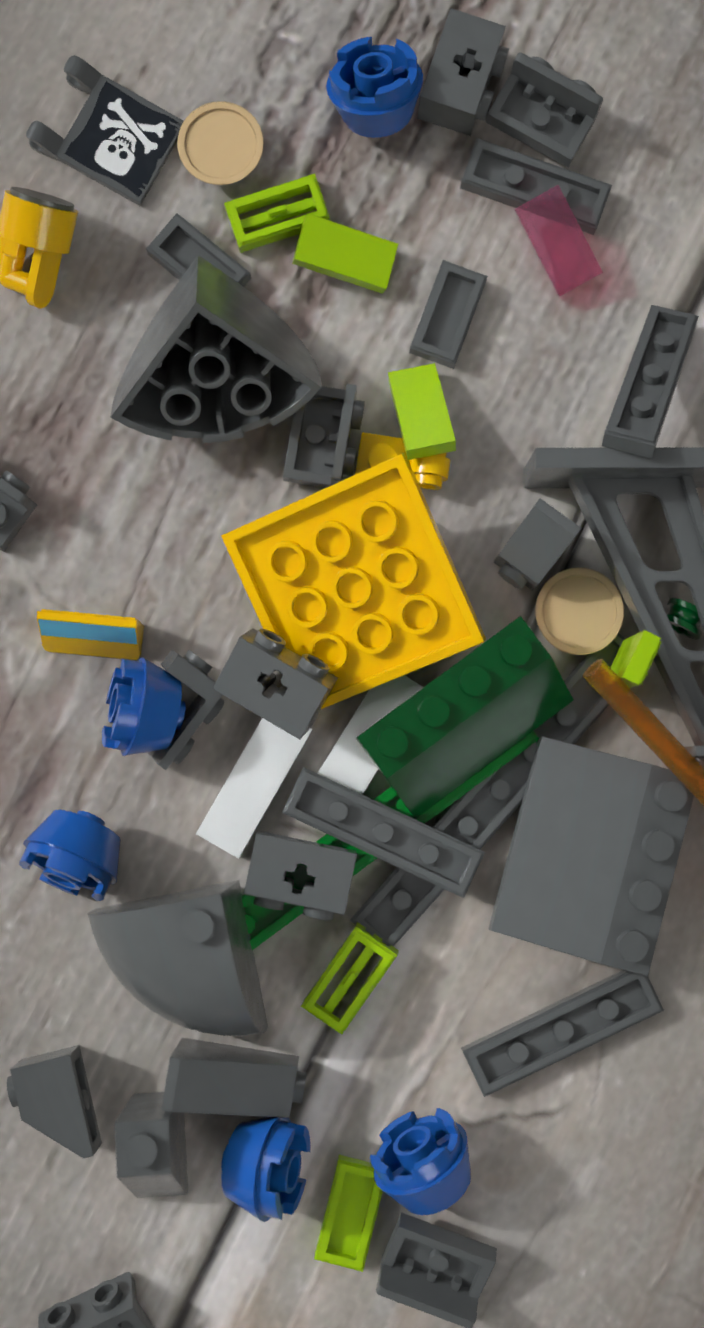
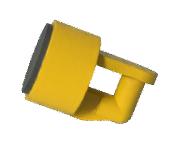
(36, 222)

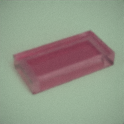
(558, 241)

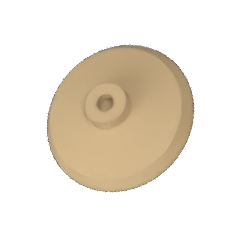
(220, 143)
(579, 611)

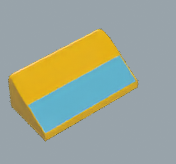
(90, 634)

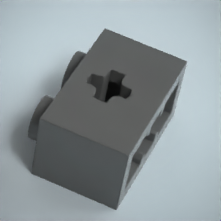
(464, 46)
(250, 681)
(329, 865)

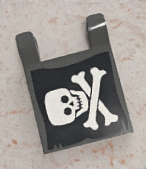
(115, 137)

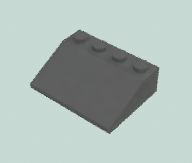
(593, 855)

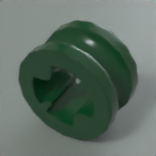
(684, 618)

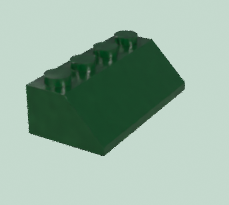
(466, 717)

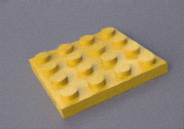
(358, 579)

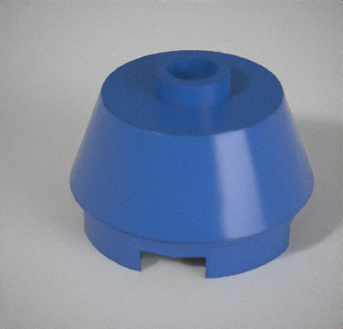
(375, 86)
(143, 708)
(74, 852)
(423, 1162)
(264, 1166)

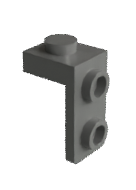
(205, 707)

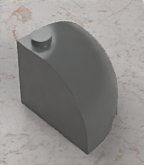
(213, 364)
(186, 958)

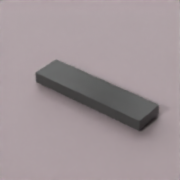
(650, 382)
(383, 832)
(561, 1030)

